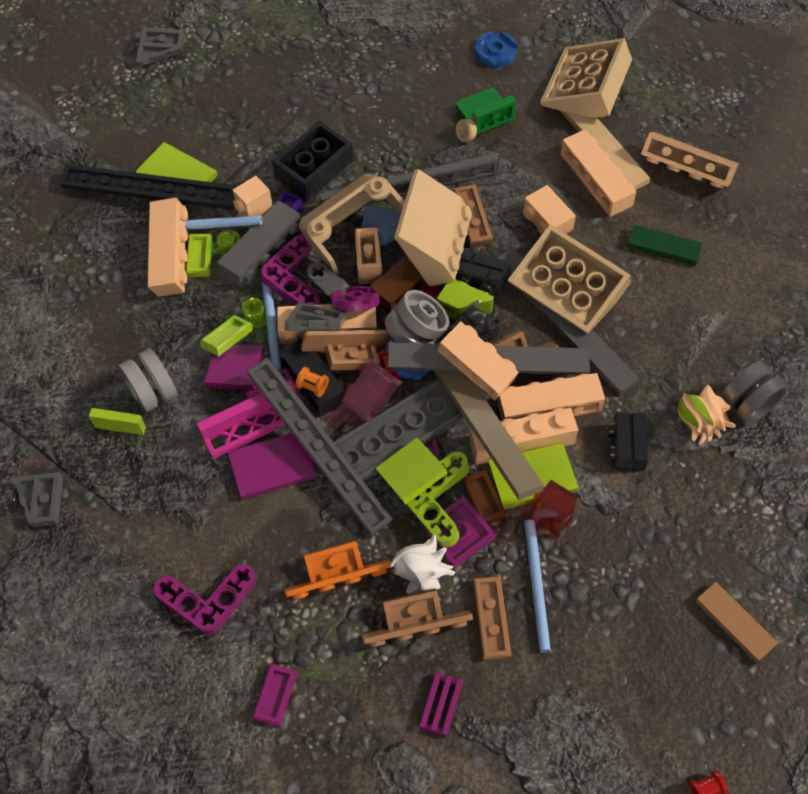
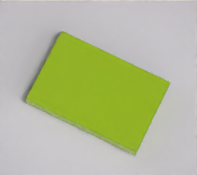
(174, 163)
(548, 464)

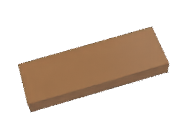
(478, 228)
(492, 618)
(736, 622)

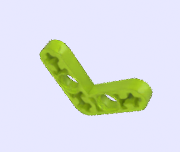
(427, 500)

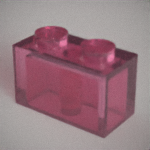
(371, 390)

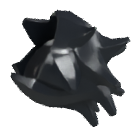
(484, 326)

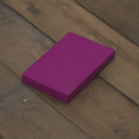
(270, 466)

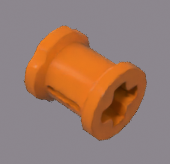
(312, 381)

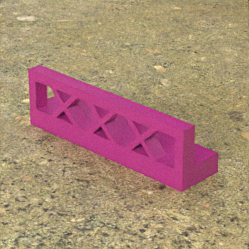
(235, 417)

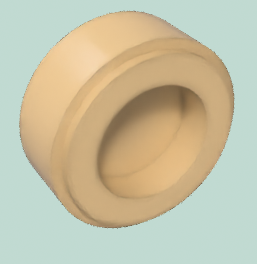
(466, 130)

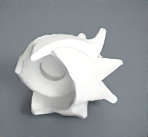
(421, 566)

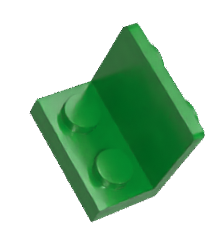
(487, 109)

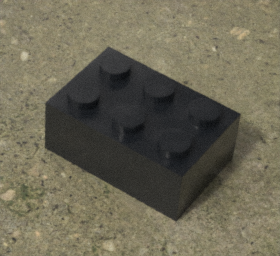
(313, 160)

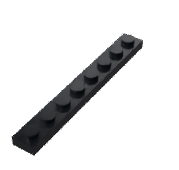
(148, 186)

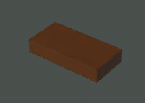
(484, 497)

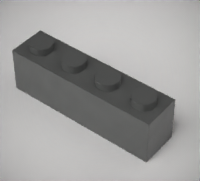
(259, 245)

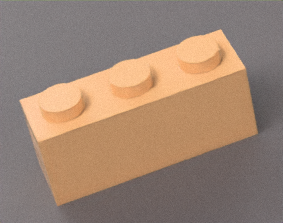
(478, 360)

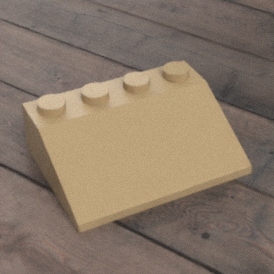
(588, 78)
(433, 228)
(570, 279)

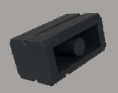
(483, 272)
(629, 441)

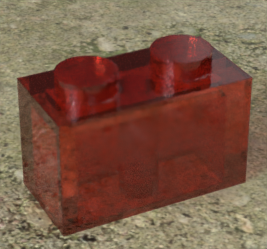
(554, 508)

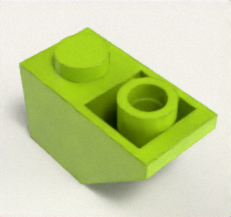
(459, 294)

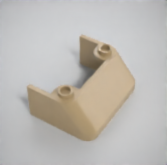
(319, 222)

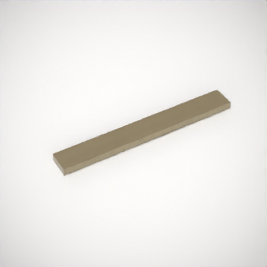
(491, 434)

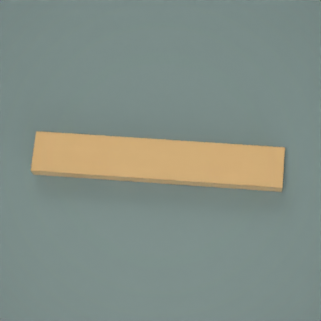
(608, 143)

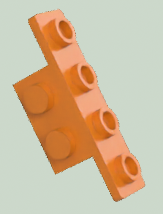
(333, 566)

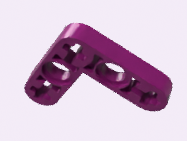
(284, 271)
(204, 608)

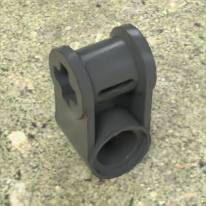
(325, 281)

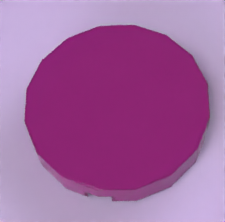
(355, 299)

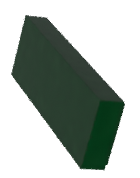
(664, 245)

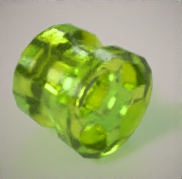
(227, 238)

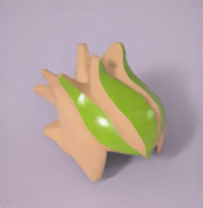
(704, 414)

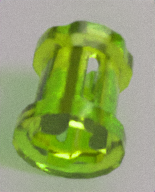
(253, 312)

